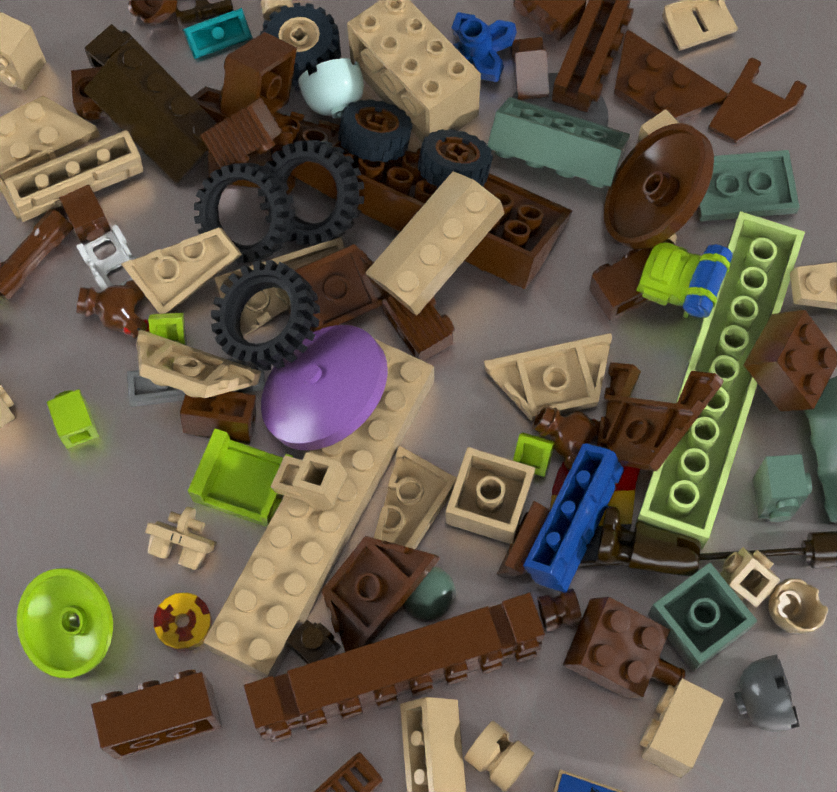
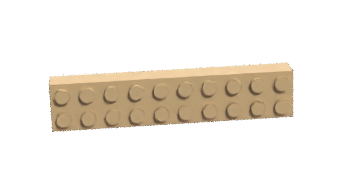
(306, 542)

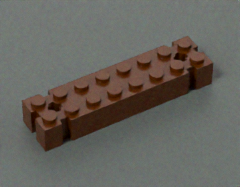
(395, 667)

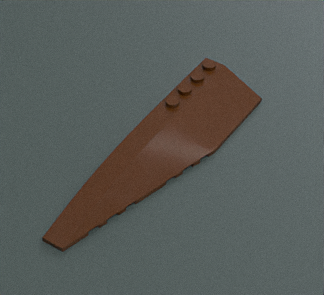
(397, 191)

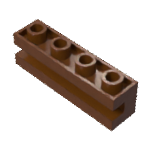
(590, 53)

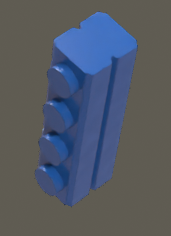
(574, 517)

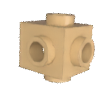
(750, 575)

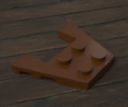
(649, 430)

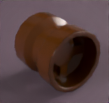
(559, 610)

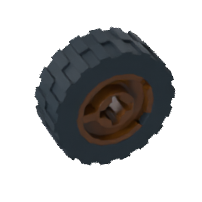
(375, 130)
(454, 151)

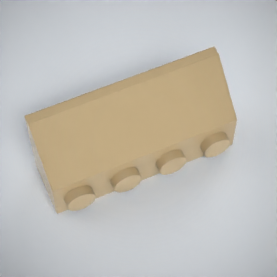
(436, 241)

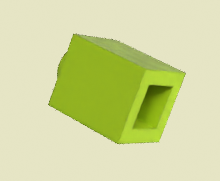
(72, 418)

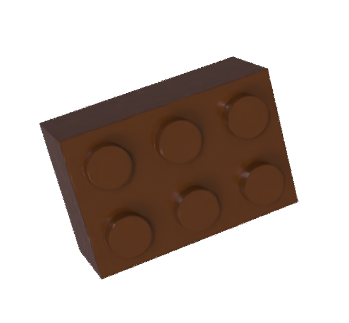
(156, 714)

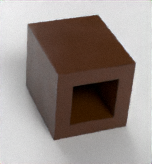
(85, 214)

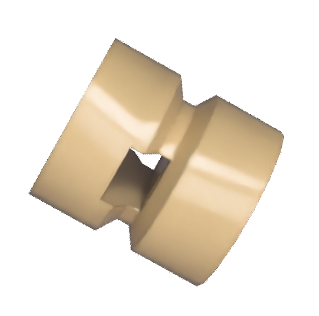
(499, 756)

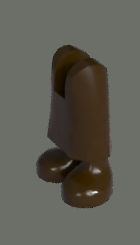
(647, 547)

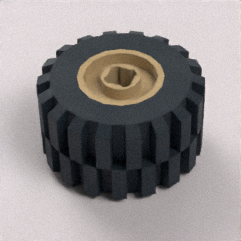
(310, 32)

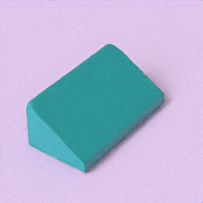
(217, 33)

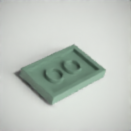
(750, 184)

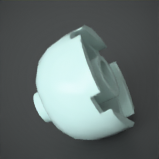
(332, 86)

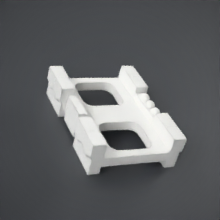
(101, 268)

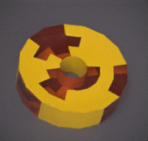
(171, 611)

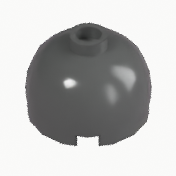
(767, 696)

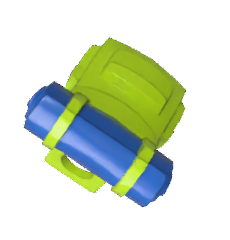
(684, 277)

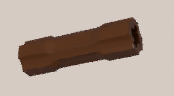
(45, 236)

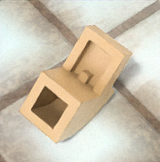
(310, 480)

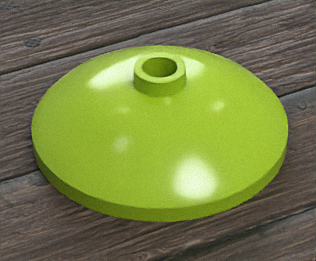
(50, 624)

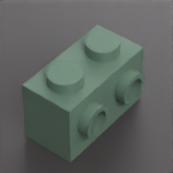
(781, 487)

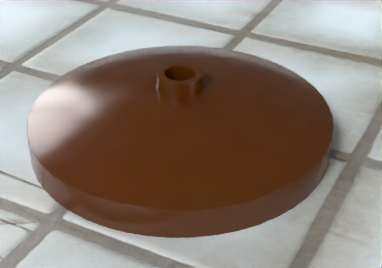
(659, 186)

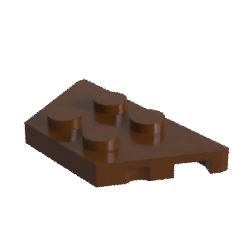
(658, 82)
(342, 286)
(373, 588)

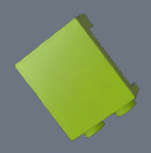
(237, 480)

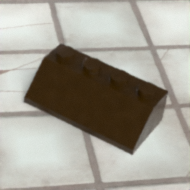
(152, 109)

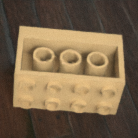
(414, 67)

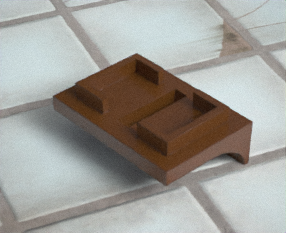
(525, 537)

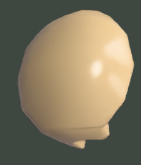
(796, 606)

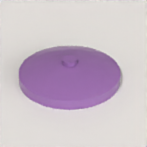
(325, 389)

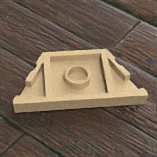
(41, 126)
(189, 368)
(555, 376)

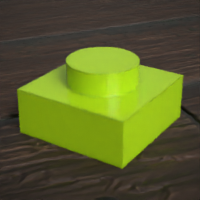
(168, 326)
(534, 452)

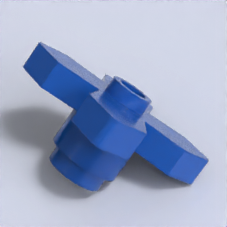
(481, 42)

